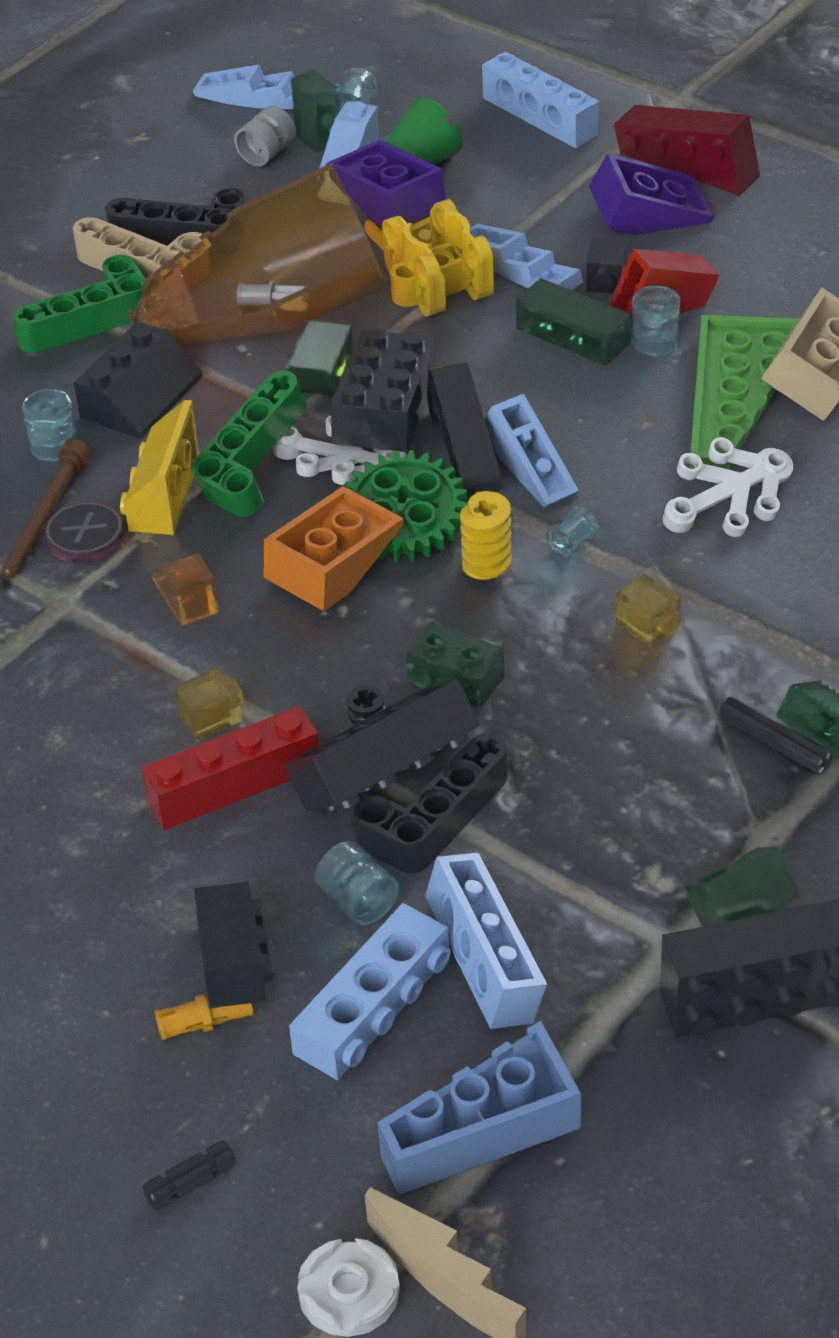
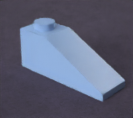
(352, 129)
(528, 451)

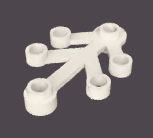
(339, 457)
(730, 484)

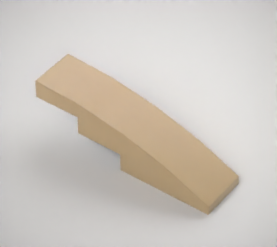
(433, 1259)

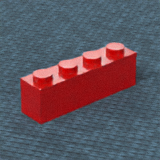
(226, 768)

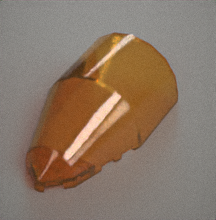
(287, 236)

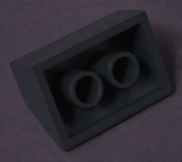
(136, 381)

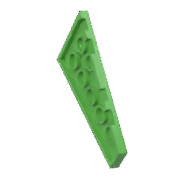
(729, 375)

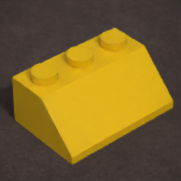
(162, 474)

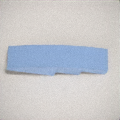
(247, 88)
(523, 263)

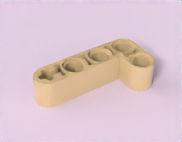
(100, 240)

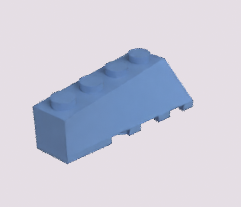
(483, 1114)

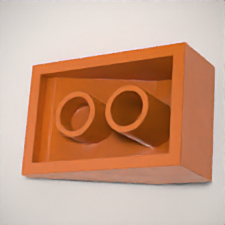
(329, 547)

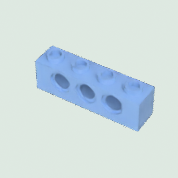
(540, 99)
(485, 941)
(370, 991)

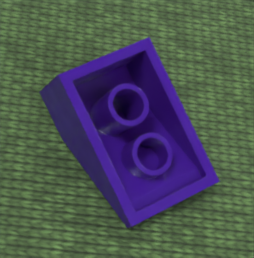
(390, 182)
(647, 197)

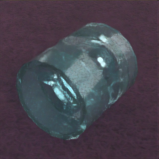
(357, 85)
(655, 320)
(48, 422)
(356, 883)

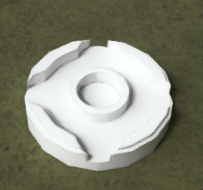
(348, 1287)

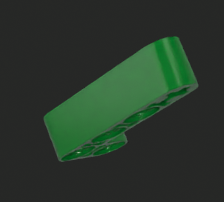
(82, 310)
(230, 457)

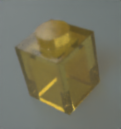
(648, 610)
(208, 703)

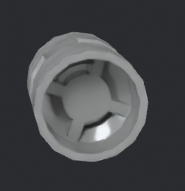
(265, 136)

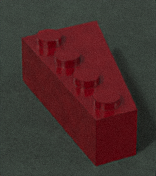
(700, 143)

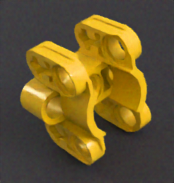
(429, 274)

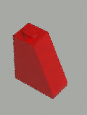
(684, 273)

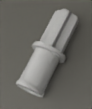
(263, 293)

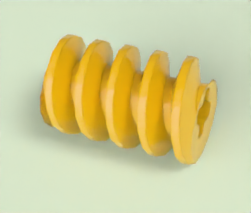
(486, 535)

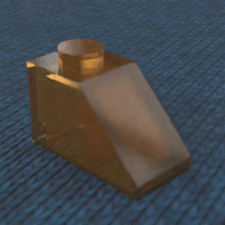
(187, 588)

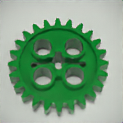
(419, 493)

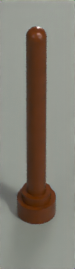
(72, 459)

